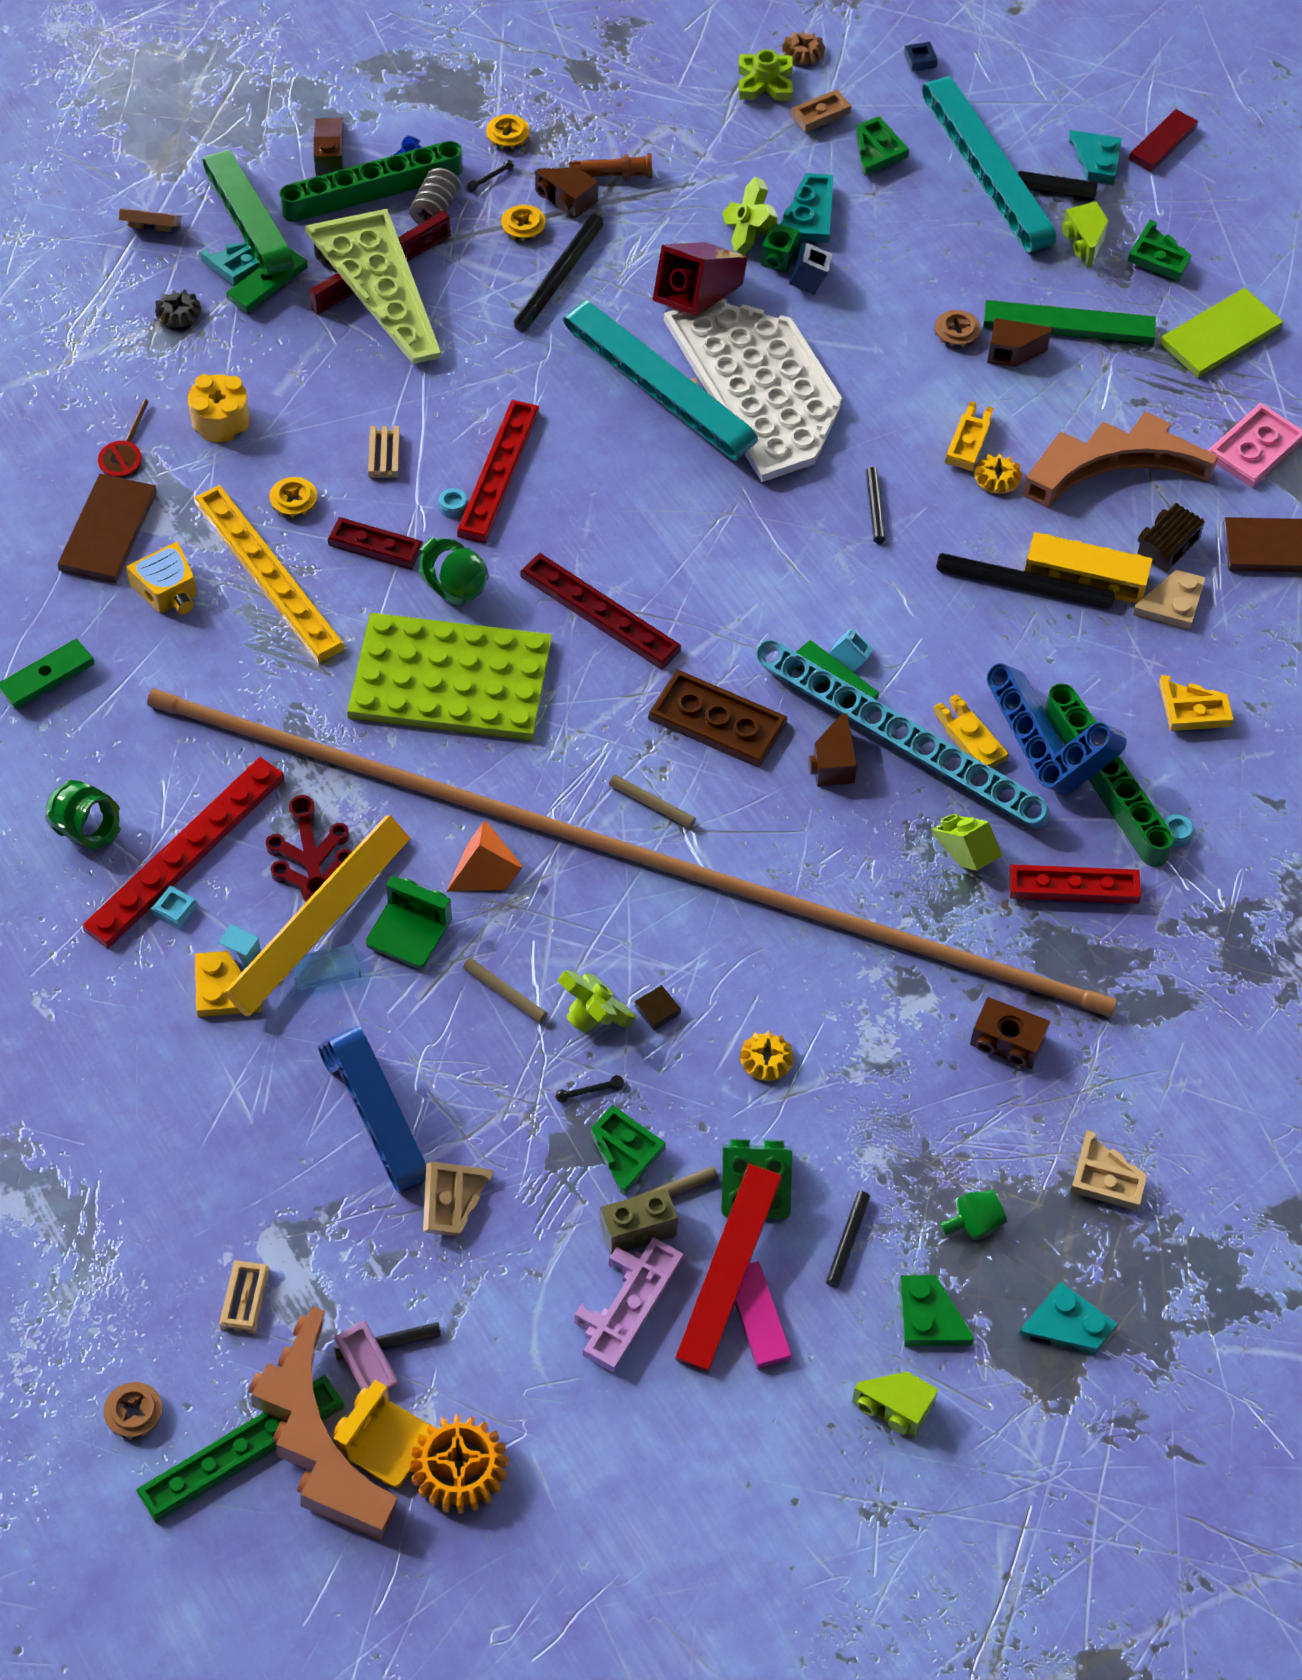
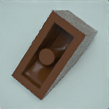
(834, 755)

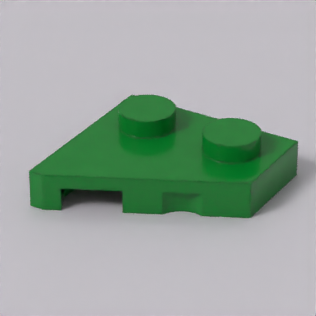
(878, 145)
(1159, 253)
(625, 1147)
(929, 1314)

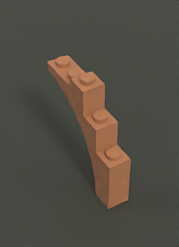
(1110, 449)
(334, 1484)

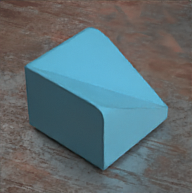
(851, 650)
(242, 942)

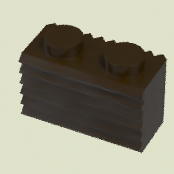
(1170, 537)

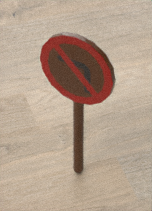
(122, 457)

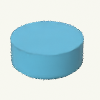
(452, 502)
(1181, 829)

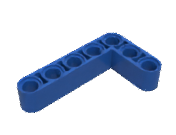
(1025, 711)
(376, 1106)

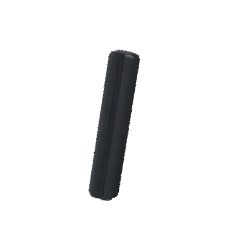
(1059, 184)

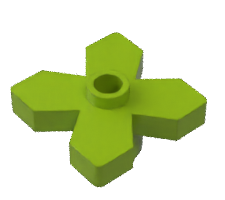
(766, 73)
(750, 217)
(593, 1002)

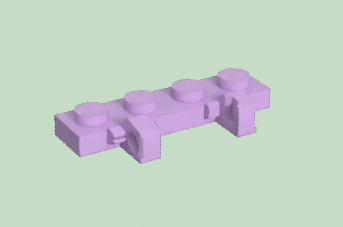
(644, 1280)

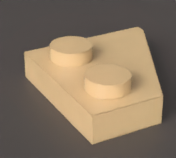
(1172, 600)

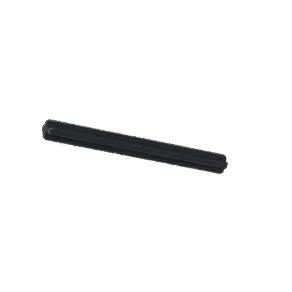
(558, 272)
(1025, 580)

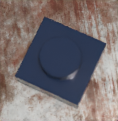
(920, 56)

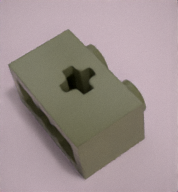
(638, 1220)

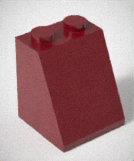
(697, 275)

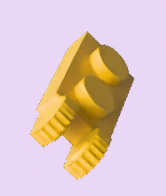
(969, 438)
(970, 732)

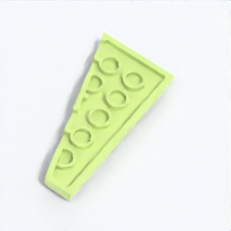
(375, 268)

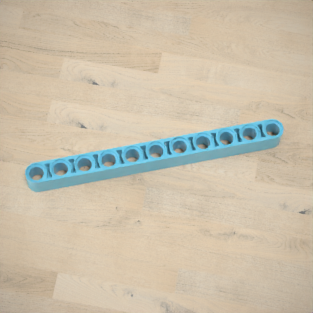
(912, 743)

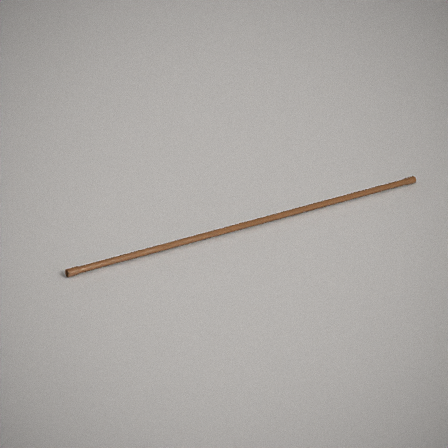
(1086, 999)

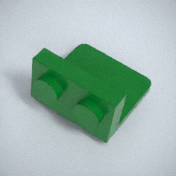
(410, 922)
(772, 1157)

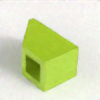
(1086, 230)
(968, 841)
(897, 1399)

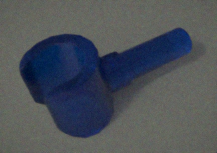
(408, 144)

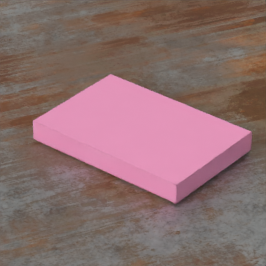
(1257, 445)

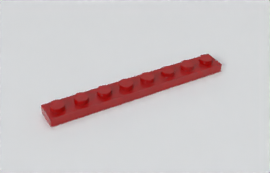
(183, 852)

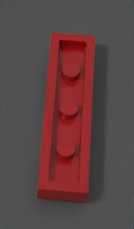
(1074, 884)

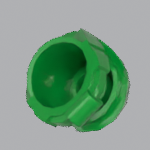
(461, 573)
(70, 807)

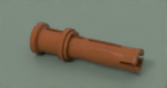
(624, 167)

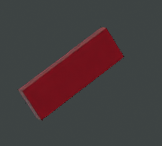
(1163, 140)
(375, 543)

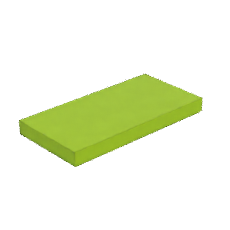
(1221, 332)

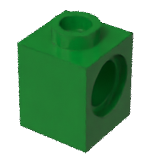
(779, 247)

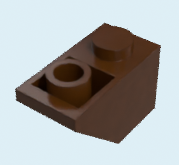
(567, 188)
(1017, 342)

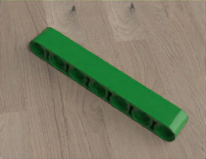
(367, 181)
(248, 212)
(1069, 719)

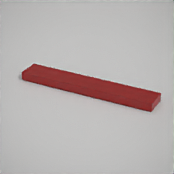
(498, 471)
(728, 1268)

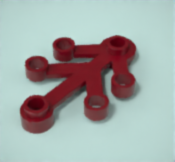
(310, 856)

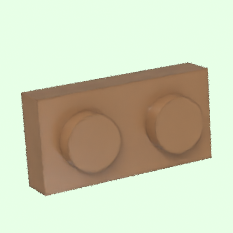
(821, 110)
(138, 218)

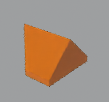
(485, 863)

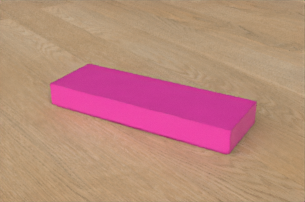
(761, 1320)

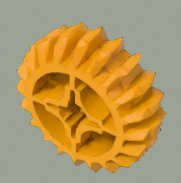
(473, 1464)

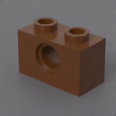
(1002, 1018)

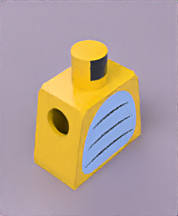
(164, 579)

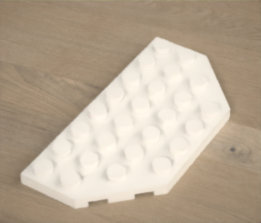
(764, 377)

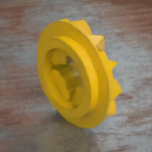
(501, 124)
(518, 215)
(987, 478)
(290, 488)
(779, 1062)

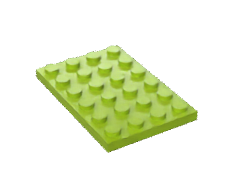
(450, 676)

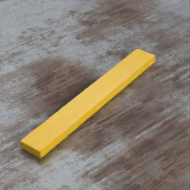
(269, 574)
(316, 916)

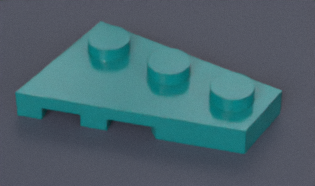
(811, 208)

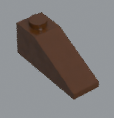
(328, 145)

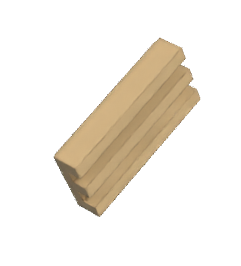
(384, 434)
(239, 1324)

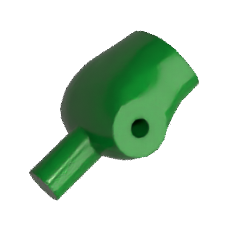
(977, 1213)

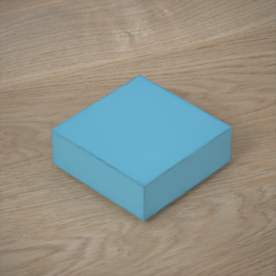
(174, 907)

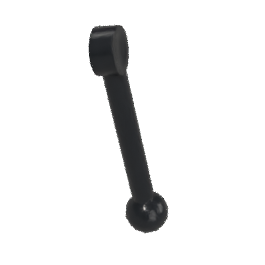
(473, 185)
(615, 1083)

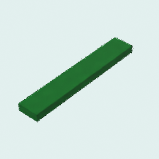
(1075, 321)
(224, 1457)

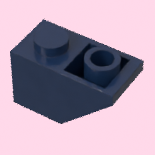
(809, 267)

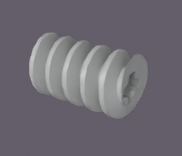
(434, 195)

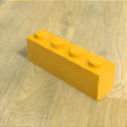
(1089, 565)

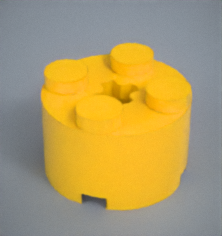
(218, 407)

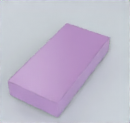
(365, 1356)

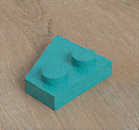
(1096, 154)
(232, 264)
(1069, 1322)

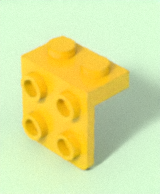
(379, 1435)

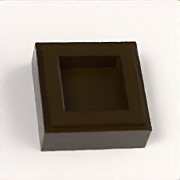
(657, 1007)

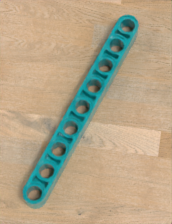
(989, 164)
(661, 380)

